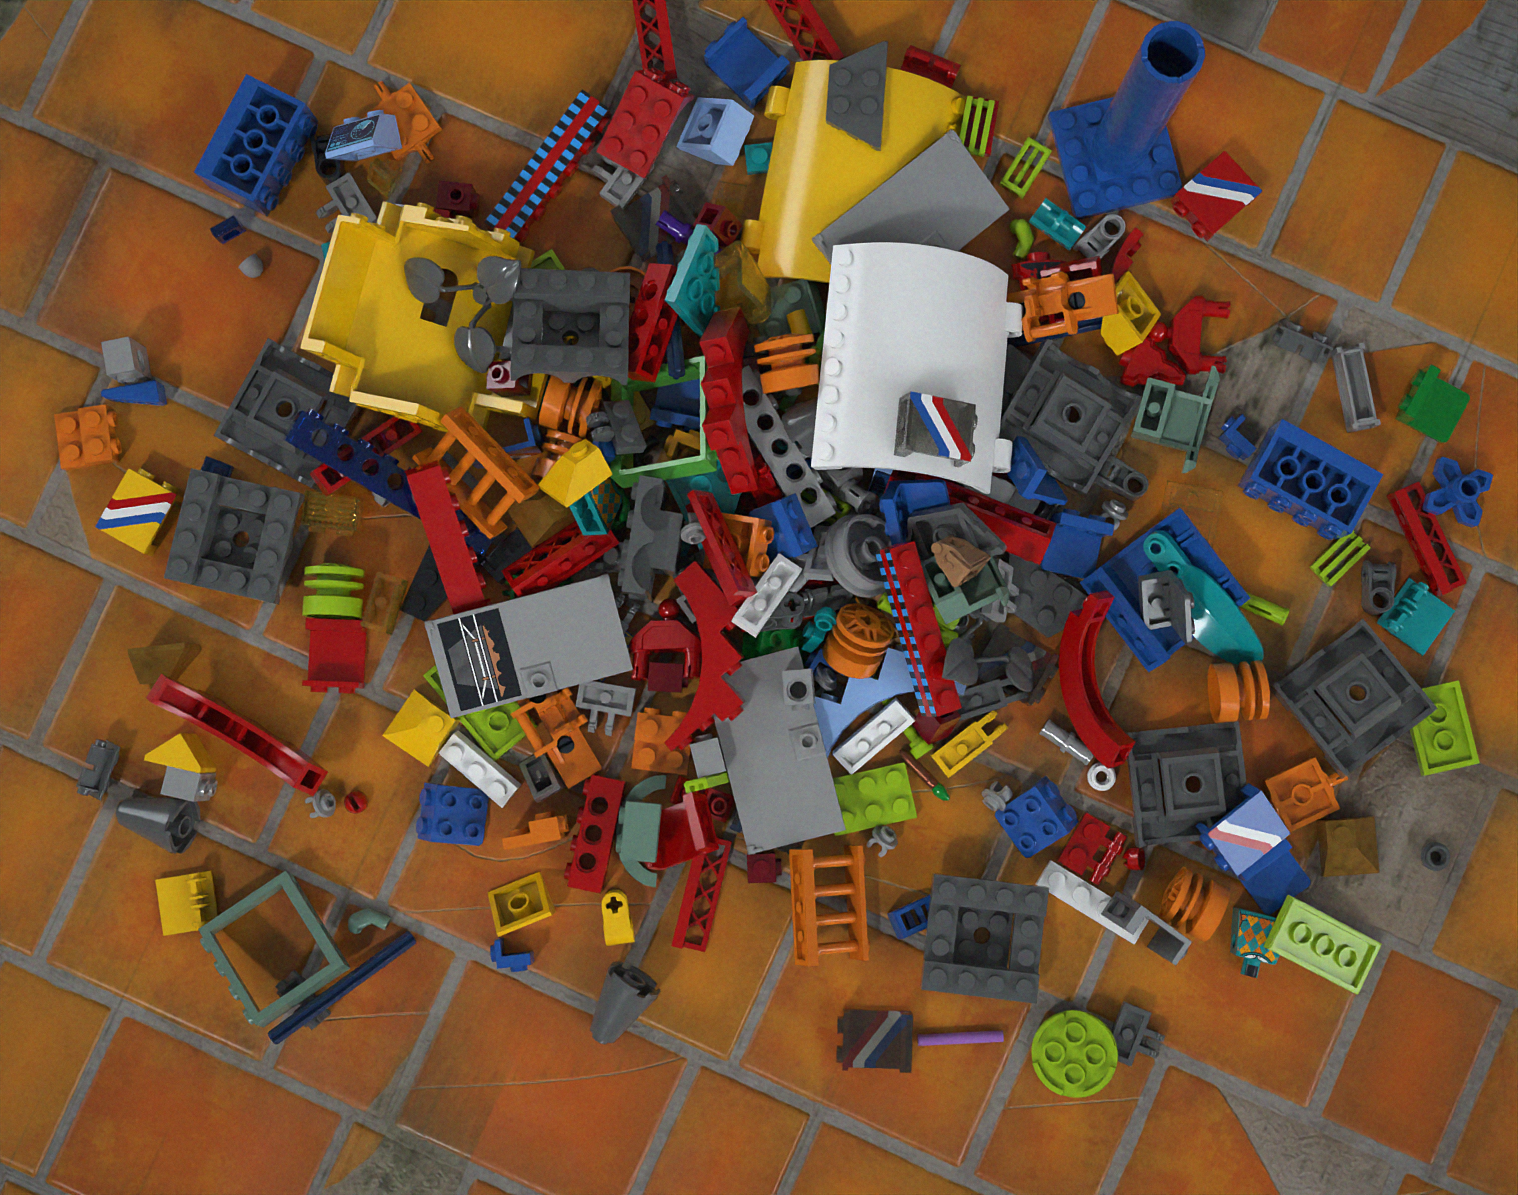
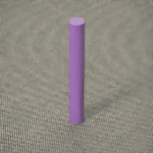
(960, 1038)

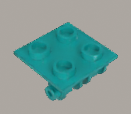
(1416, 616)

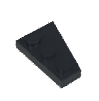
(427, 589)

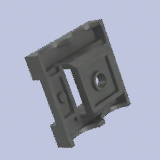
(571, 306)
(254, 418)
(1067, 449)
(206, 534)
(653, 539)
(1388, 711)
(1202, 751)
(965, 967)

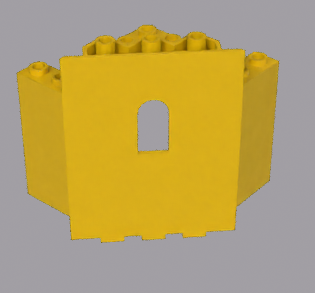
(373, 323)

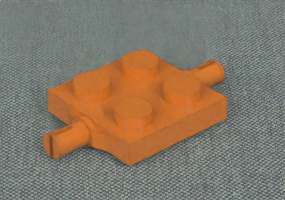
(413, 120)
(1302, 793)

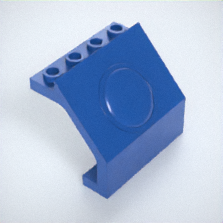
(1120, 579)

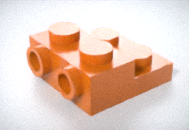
(87, 437)
(751, 539)
(649, 746)
(544, 829)

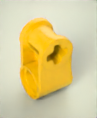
(617, 923)

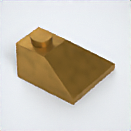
(540, 517)
(162, 659)
(1348, 846)

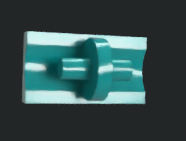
(1057, 224)

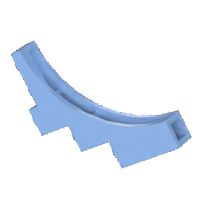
(864, 694)

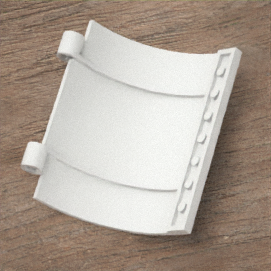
(919, 325)

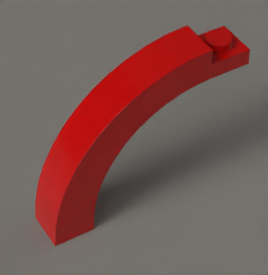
(1080, 685)

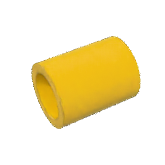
(798, 322)

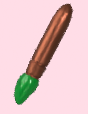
(937, 788)

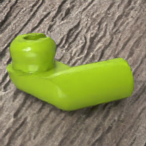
(1024, 236)

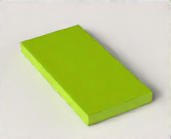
(490, 727)
(1322, 944)

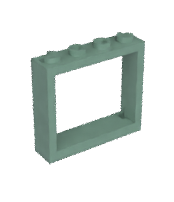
(223, 965)

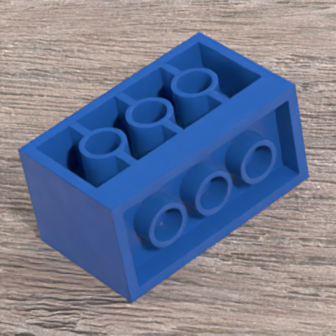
(257, 145)
(1335, 481)

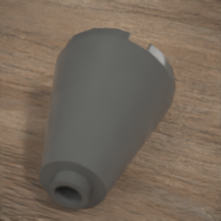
(800, 424)
(161, 821)
(621, 1001)

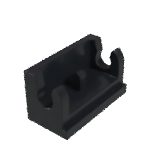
(505, 554)

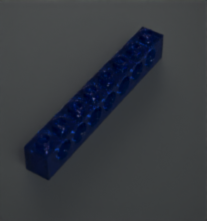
(300, 436)

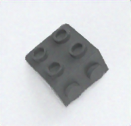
(1166, 603)

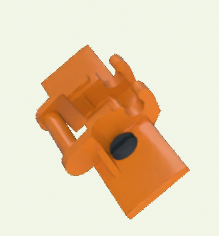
(1056, 294)
(562, 721)

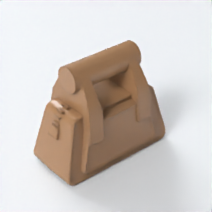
(959, 559)

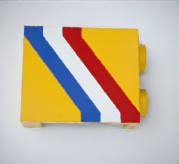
(138, 510)

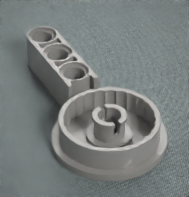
(852, 556)

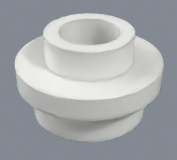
(1107, 783)

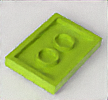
(1444, 737)
(875, 798)

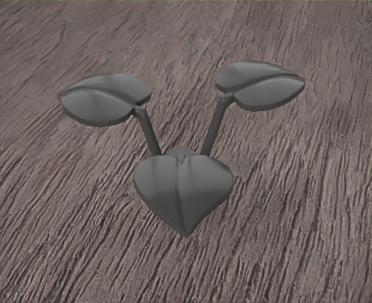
(497, 284)
(963, 668)

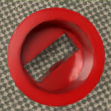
(360, 798)
(1135, 859)

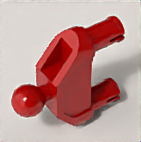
(1185, 335)
(666, 637)

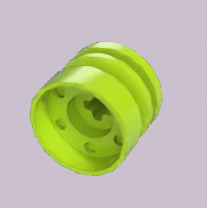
(333, 592)

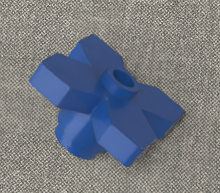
(1457, 492)

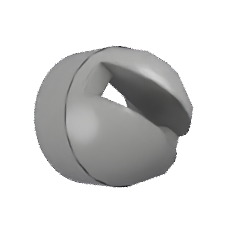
(252, 266)

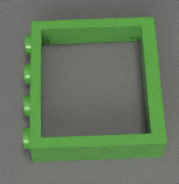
(706, 462)

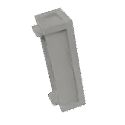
(1354, 388)

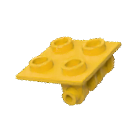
(186, 902)

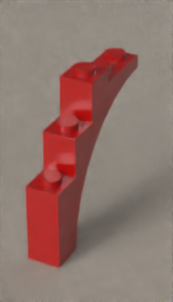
(722, 385)
(719, 656)
(240, 732)

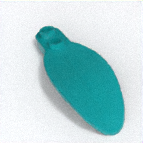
(1216, 616)

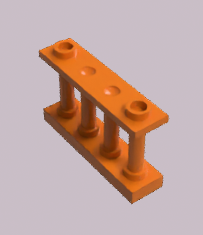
(494, 460)
(804, 907)

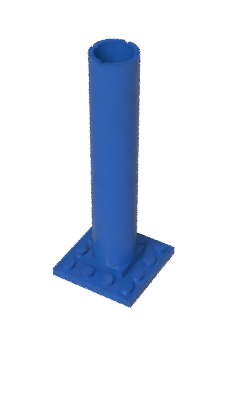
(1120, 147)

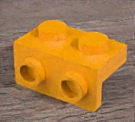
(682, 441)

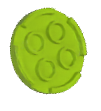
(1074, 1053)

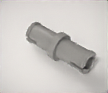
(1066, 742)

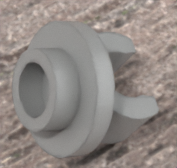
(1115, 510)
(692, 530)
(825, 678)
(996, 796)
(323, 803)
(885, 837)

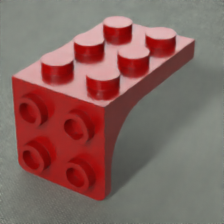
(644, 120)

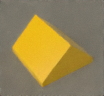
(183, 752)
(520, 903)

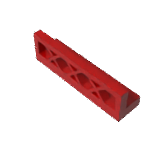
(814, 27)
(663, 32)
(1420, 541)
(721, 548)
(561, 561)
(690, 897)

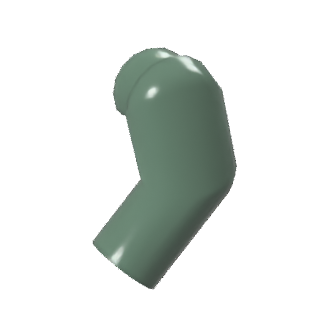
(367, 917)

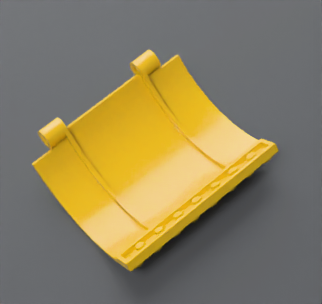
(824, 172)

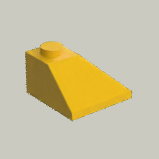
(1135, 316)
(576, 473)
(421, 728)

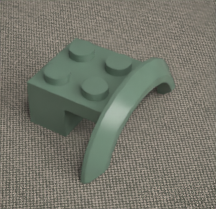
(789, 298)
(1175, 416)
(967, 597)
(639, 830)

